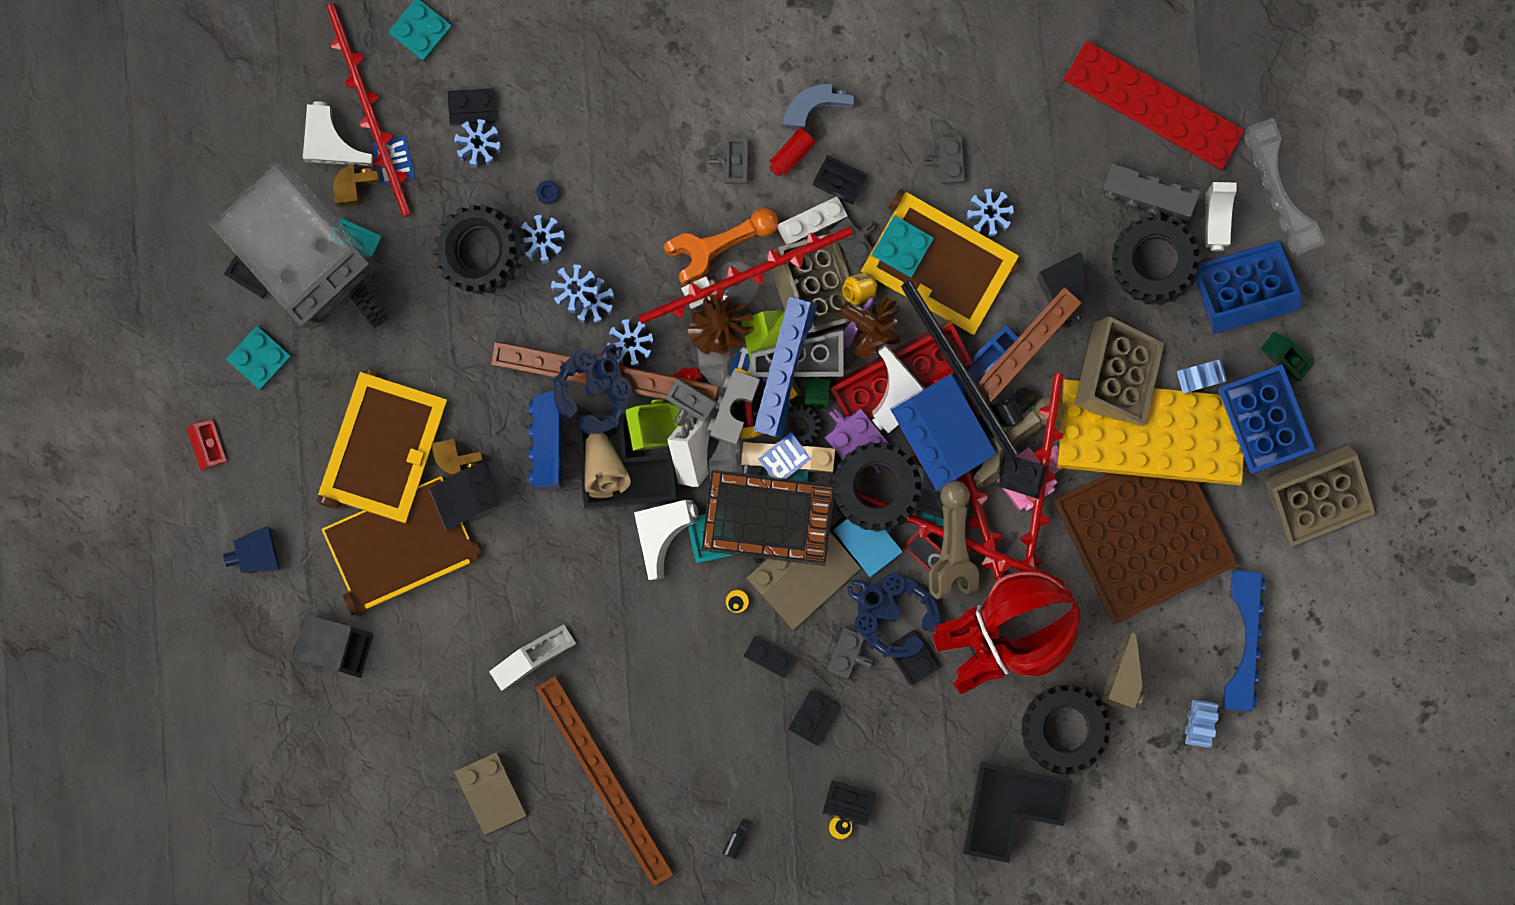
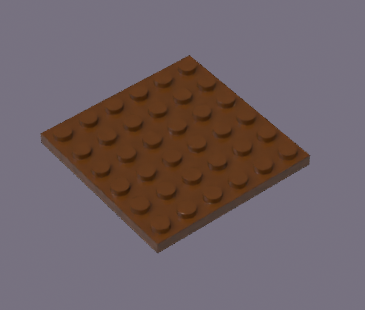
(1143, 539)

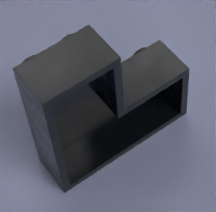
(650, 476)
(1002, 798)

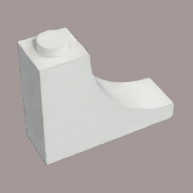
(323, 142)
(1218, 215)
(899, 387)
(689, 450)
(657, 530)
(531, 657)

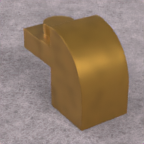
(347, 182)
(449, 460)

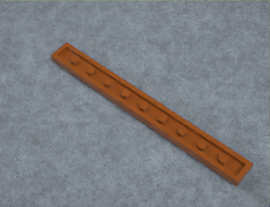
(1024, 349)
(549, 364)
(604, 781)

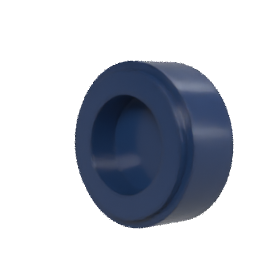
(547, 192)

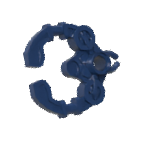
(597, 380)
(886, 609)

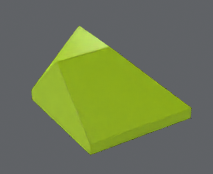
(766, 330)

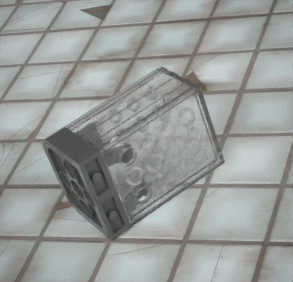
(295, 246)

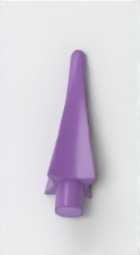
(851, 330)

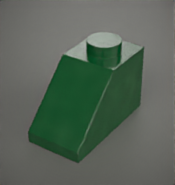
(1285, 352)
(817, 393)

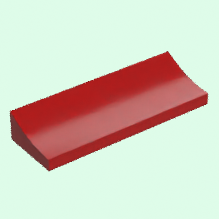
(921, 356)

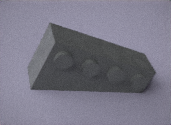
(1149, 194)

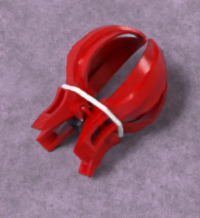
(1024, 656)

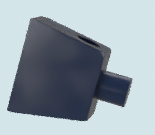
(254, 552)

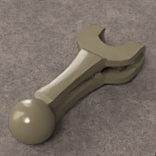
(1029, 425)
(953, 558)

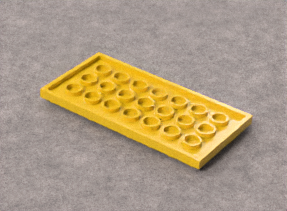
(1182, 439)

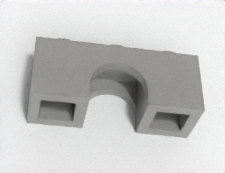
(739, 388)

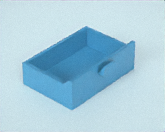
(869, 548)

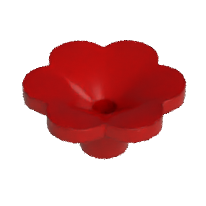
(691, 374)

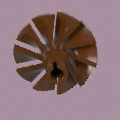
(874, 326)
(715, 327)

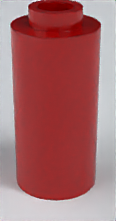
(791, 153)

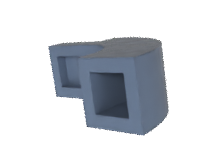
(812, 99)

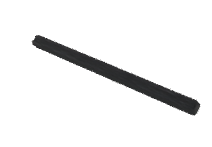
(960, 370)

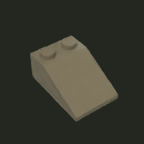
(490, 793)

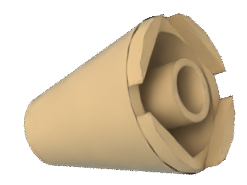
(603, 468)

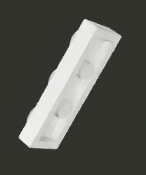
(812, 221)

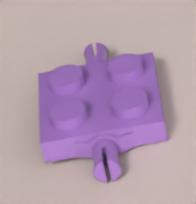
(852, 432)

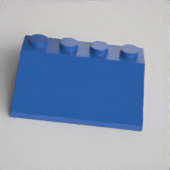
(1247, 287)
(1266, 419)
(943, 431)
(546, 442)

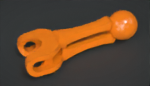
(702, 251)

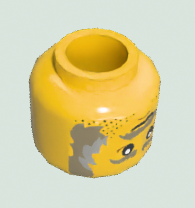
(859, 288)

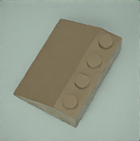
(817, 281)
(1119, 372)
(1320, 495)
(801, 588)
(1125, 679)

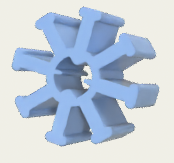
(470, 148)
(994, 208)
(549, 238)
(581, 285)
(602, 296)
(628, 336)
(1201, 376)
(1201, 723)

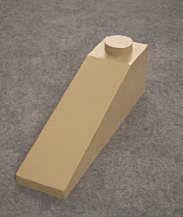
(821, 458)

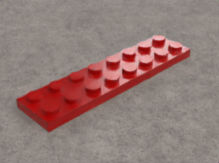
(1153, 105)

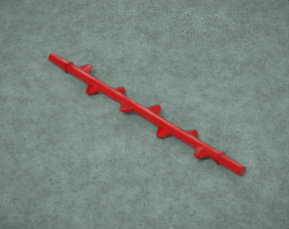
(367, 100)
(755, 273)
(1044, 454)
(979, 520)
(986, 549)

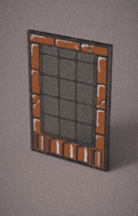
(768, 517)

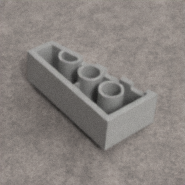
(818, 358)

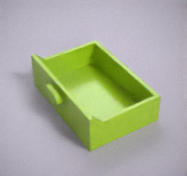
(651, 424)

